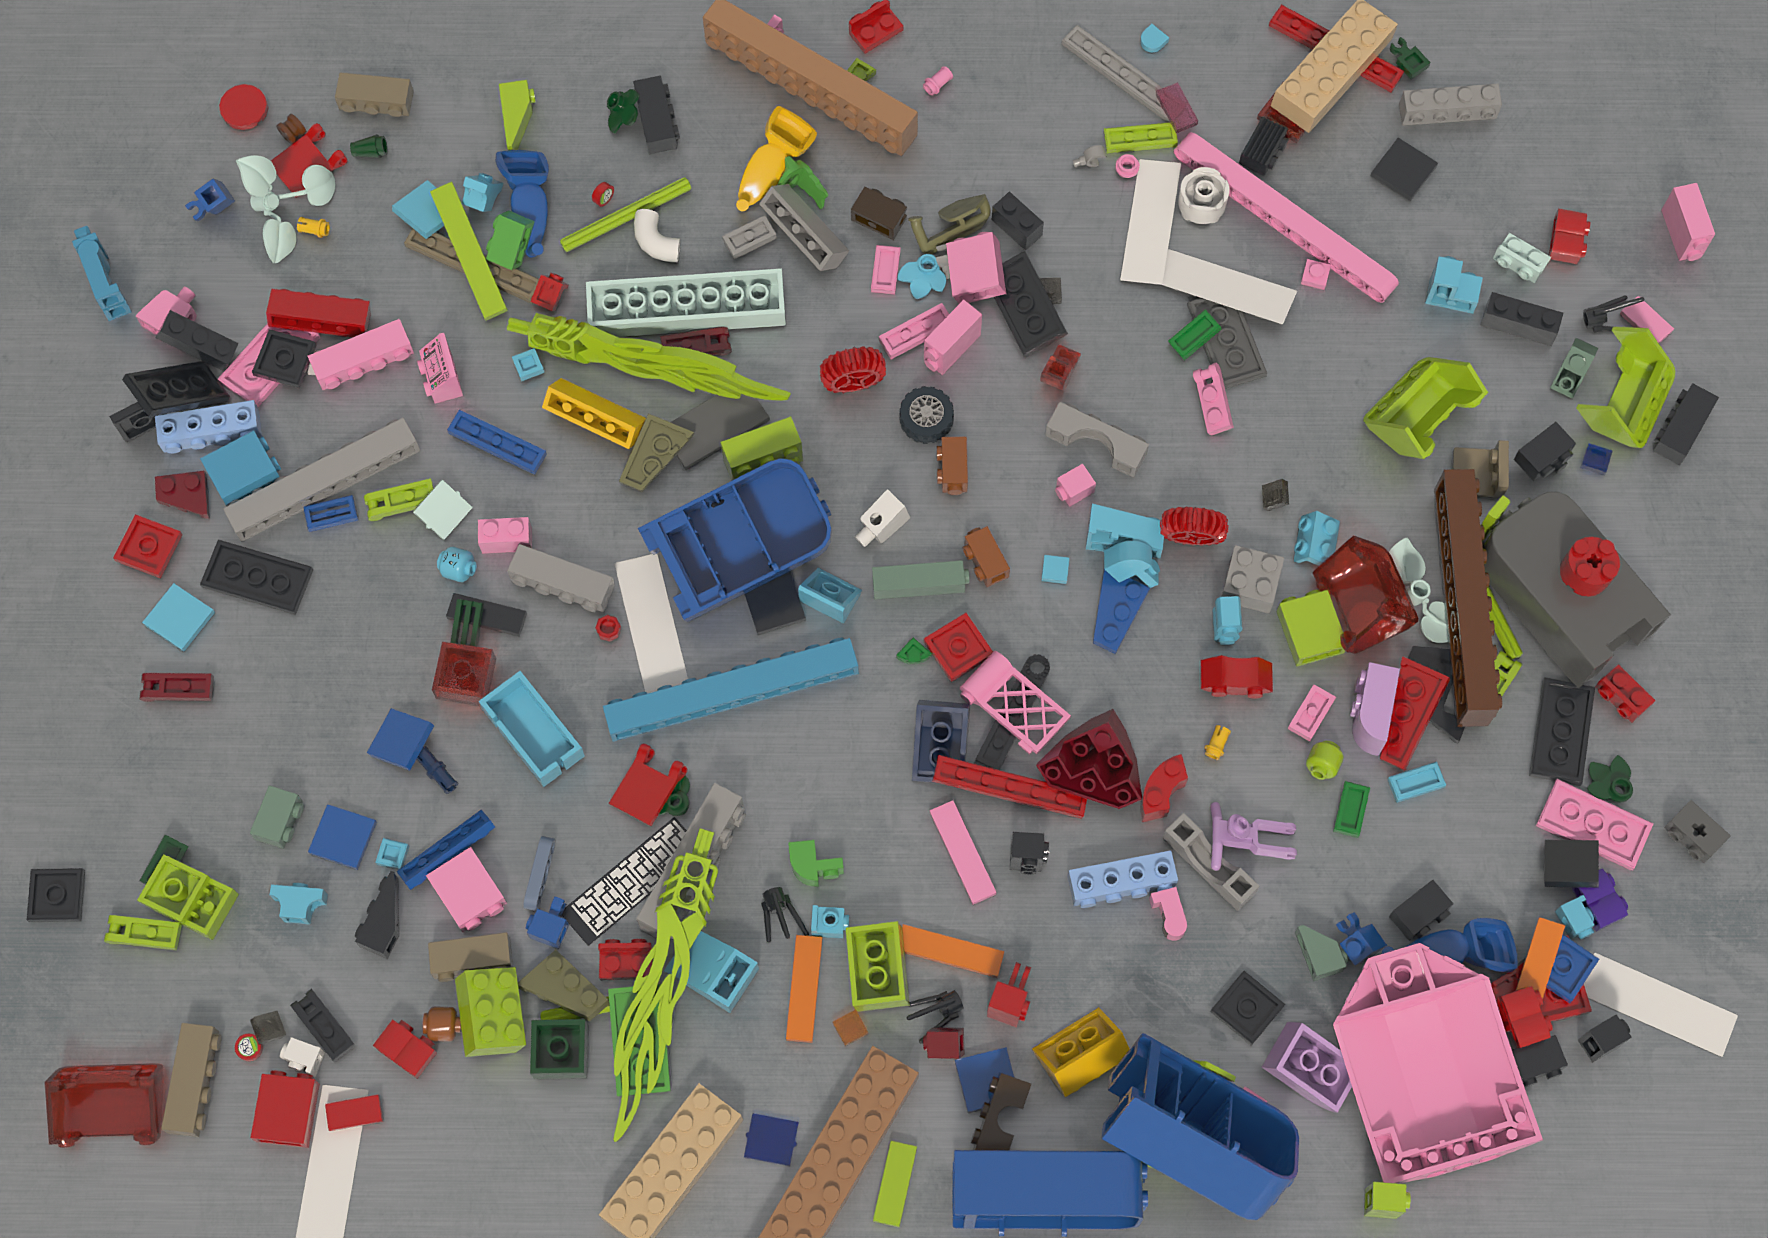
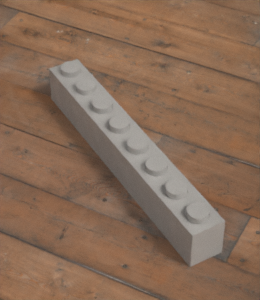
(321, 479)

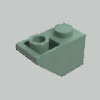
(1574, 368)

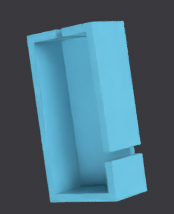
(531, 728)

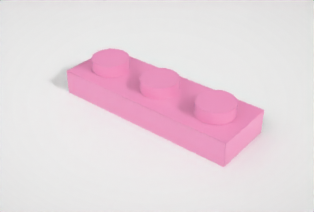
(912, 332)

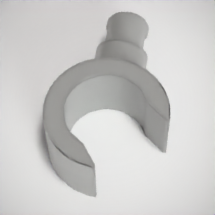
(1090, 156)
(942, 260)

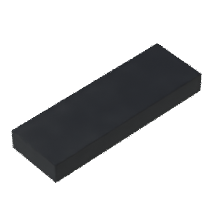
(494, 615)

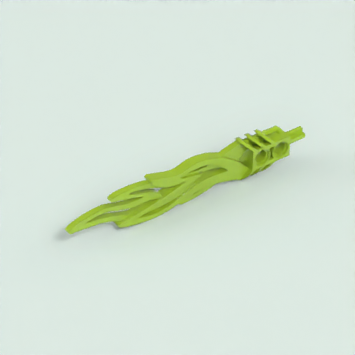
(641, 357)
(684, 935)

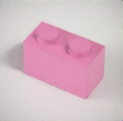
(504, 534)

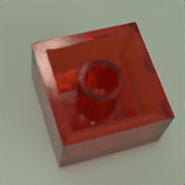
(463, 673)

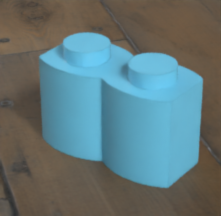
(1227, 620)

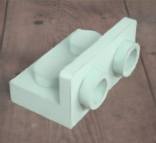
(1521, 258)

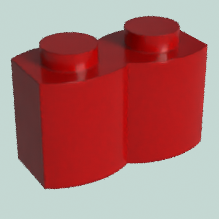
(1568, 236)
(1525, 1016)
(405, 1048)

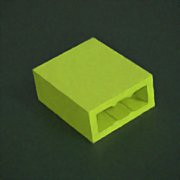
(1310, 627)

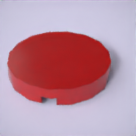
(243, 106)

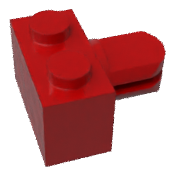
(1009, 1002)

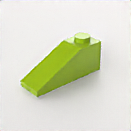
(516, 110)

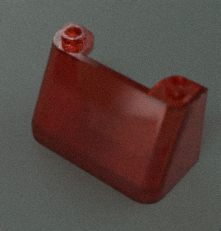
(1367, 593)
(104, 1102)

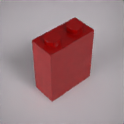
(285, 1109)

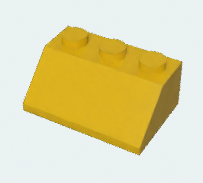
(1082, 1051)

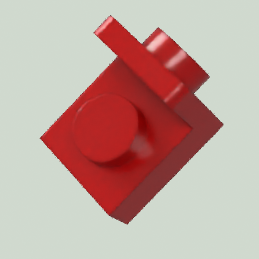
(549, 291)

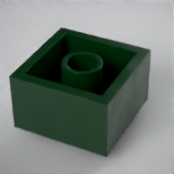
(559, 1049)

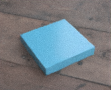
(420, 210)
(178, 617)

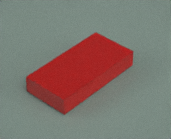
(354, 1112)

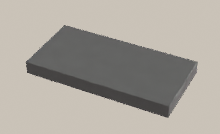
(1232, 346)
(716, 422)

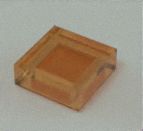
(850, 1028)

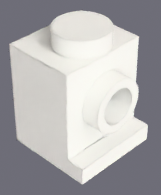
(302, 1055)

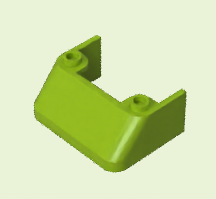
(1639, 391)

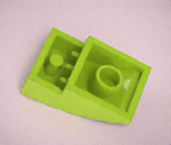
(188, 897)

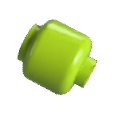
(1325, 759)

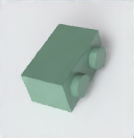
(277, 817)

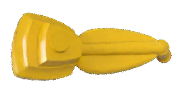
(786, 137)

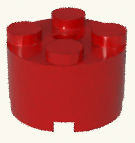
(1590, 566)

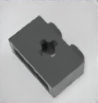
(1710, 835)

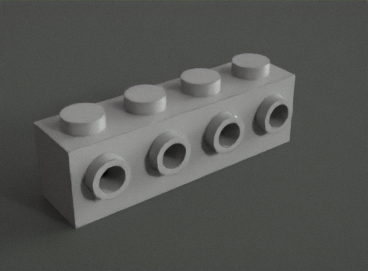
(1450, 104)
(804, 227)
(560, 578)

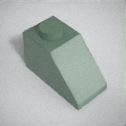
(1320, 953)

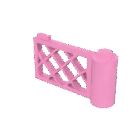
(986, 683)

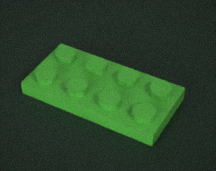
(619, 1003)

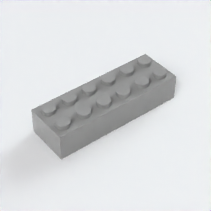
(719, 814)

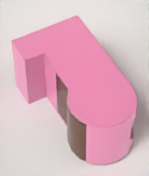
(1171, 912)

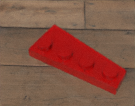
(1414, 704)

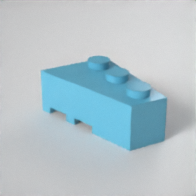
(1114, 526)

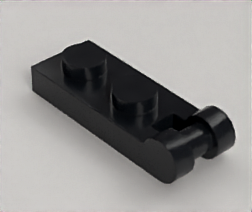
(323, 1026)

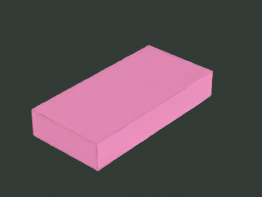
(885, 269)
(1643, 316)

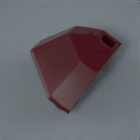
(1095, 763)

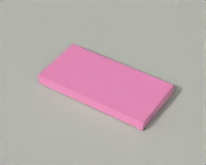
(239, 375)
(1581, 816)

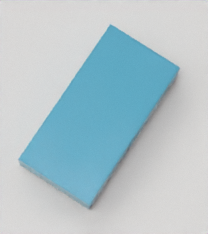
(1416, 782)

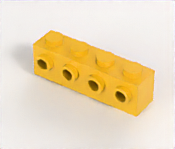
(593, 412)

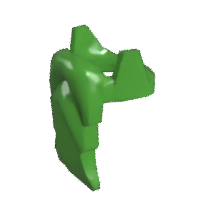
(805, 179)

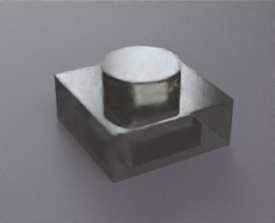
(1053, 288)
(1275, 494)
(268, 1027)

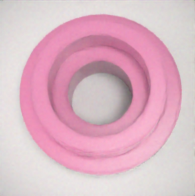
(1129, 160)

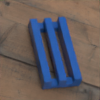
(331, 513)

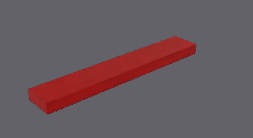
(1310, 34)
(1007, 786)

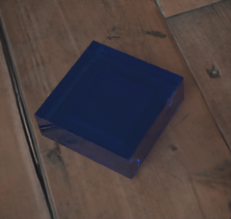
(1596, 459)

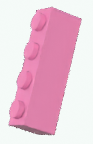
(361, 354)

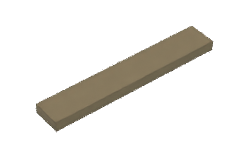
(442, 250)

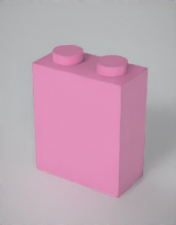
(1688, 222)
(976, 267)
(952, 337)
(467, 890)

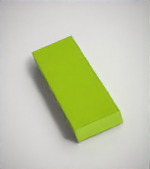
(1140, 137)
(1494, 514)
(895, 1184)

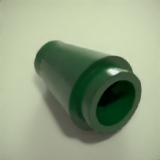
(372, 147)

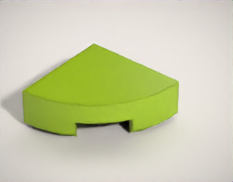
(862, 70)

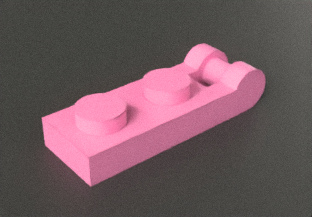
(1213, 399)

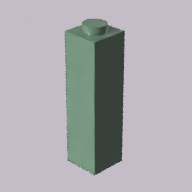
(919, 579)

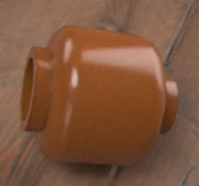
(441, 1024)

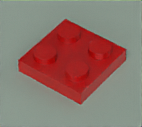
(147, 546)
(958, 647)

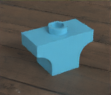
(481, 191)
(298, 901)

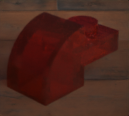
(1060, 367)

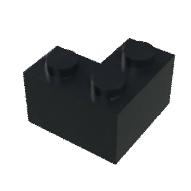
(1546, 452)

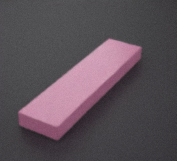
(962, 852)

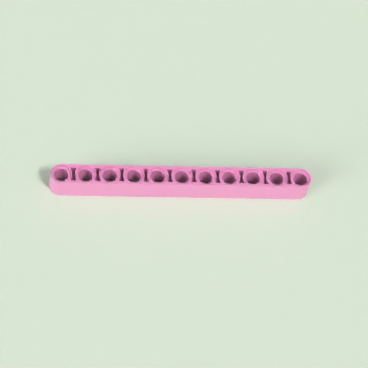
(1290, 219)

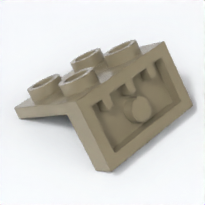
(1489, 465)

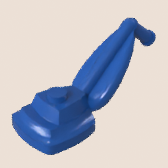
(524, 174)
(1482, 944)

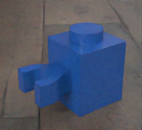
(212, 199)
(548, 926)
(1361, 942)

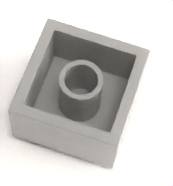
(1253, 578)

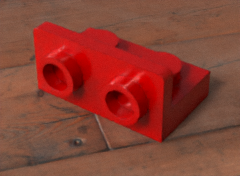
(874, 26)
(1624, 694)
(623, 960)

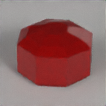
(608, 628)

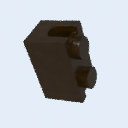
(879, 212)

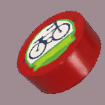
(602, 194)
(248, 1047)

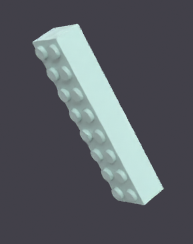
(686, 302)

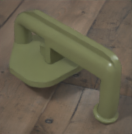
(951, 213)

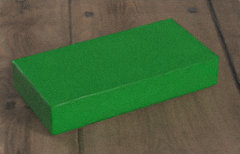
(1194, 335)
(1351, 809)

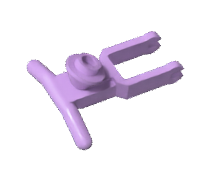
(1241, 834)

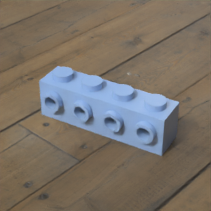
(207, 426)
(1122, 878)

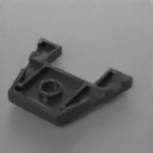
(1440, 661)

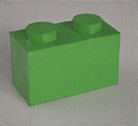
(509, 240)

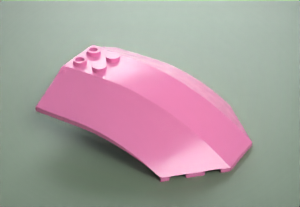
(1431, 1066)

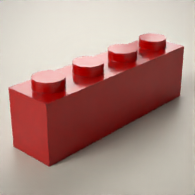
(318, 313)

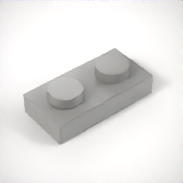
(749, 237)

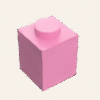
(1075, 485)

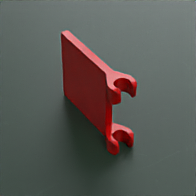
(302, 154)
(646, 789)

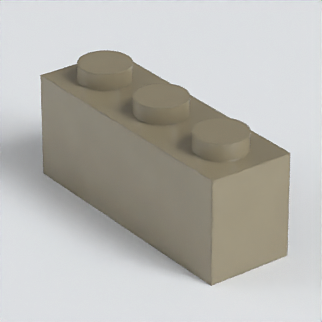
(374, 94)
(455, 956)

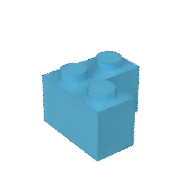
(1452, 288)

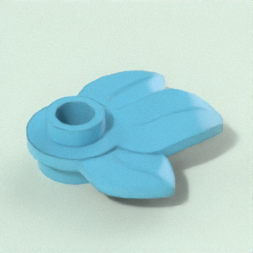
(922, 279)

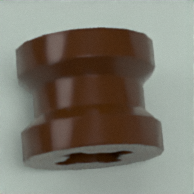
(291, 128)

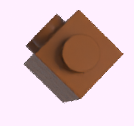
(954, 465)
(986, 556)

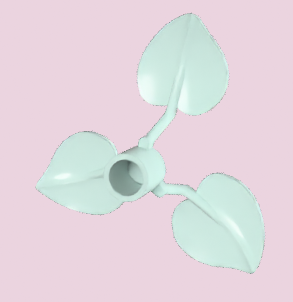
(257, 176)
(1412, 569)

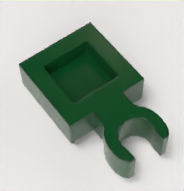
(1409, 60)

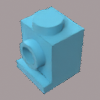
(1576, 918)
(822, 929)

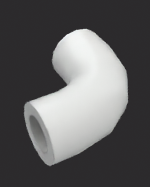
(651, 240)

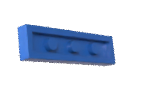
(497, 442)
(445, 849)

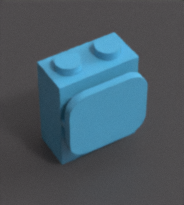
(241, 467)

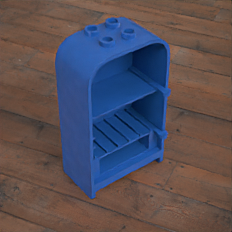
(756, 535)
(1201, 1129)
(1047, 1190)

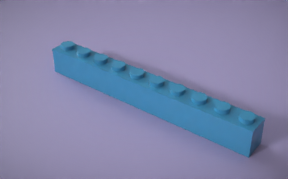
(730, 689)

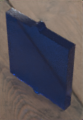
(771, 1139)

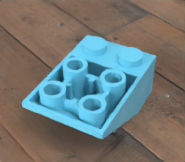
(717, 971)

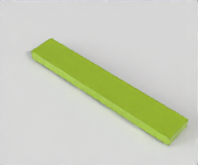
(469, 251)

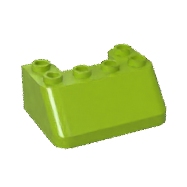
(1421, 402)

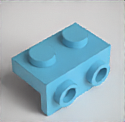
(1316, 538)

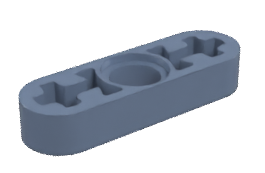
(539, 873)

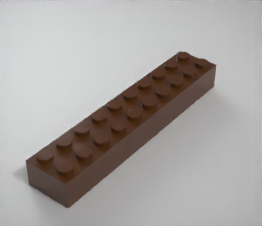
(1466, 598)

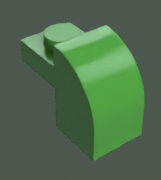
(806, 866)

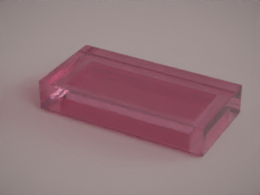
(1177, 107)

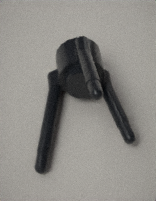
(1596, 316)
(775, 902)
(947, 1004)

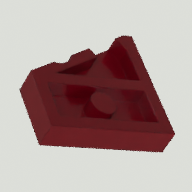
(184, 491)

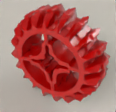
(852, 369)
(1194, 526)

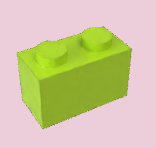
(1386, 1200)

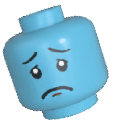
(456, 564)

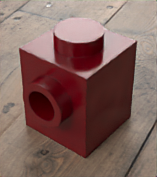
(944, 1043)

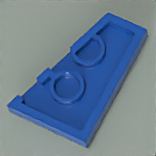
(1117, 610)

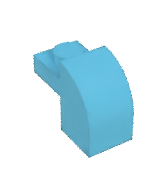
(1132, 559)

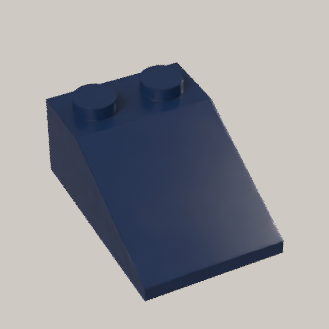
(941, 731)

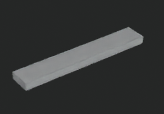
(1114, 69)

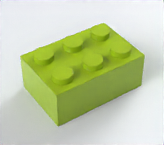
(761, 446)
(877, 966)
(490, 1011)

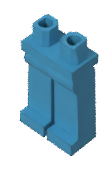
(97, 270)

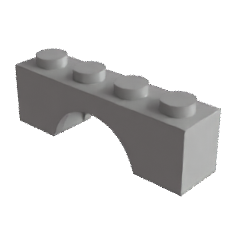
(1070, 425)
(1194, 848)

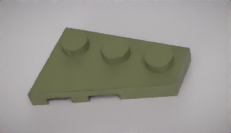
(652, 452)
(564, 985)

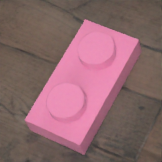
(1311, 713)

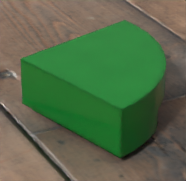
(913, 653)

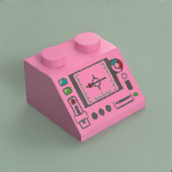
(440, 370)

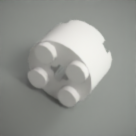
(1203, 196)

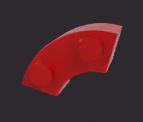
(1236, 676)
(1161, 785)

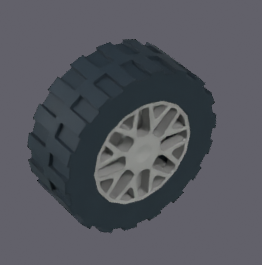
(926, 414)

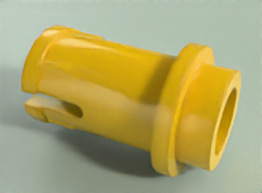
(316, 227)
(1217, 742)

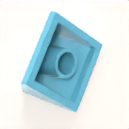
(829, 594)

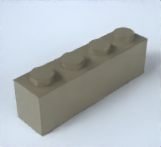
(191, 1079)

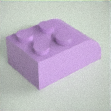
(1373, 706)
(1309, 1066)

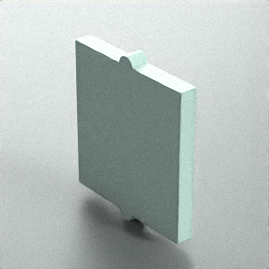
(442, 509)

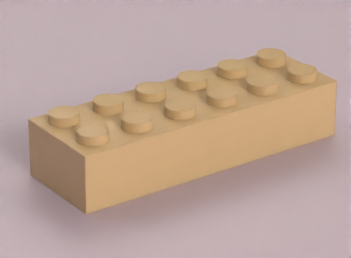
(1334, 65)
(672, 1165)

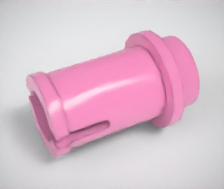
(939, 79)

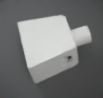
(887, 512)

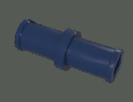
(436, 770)

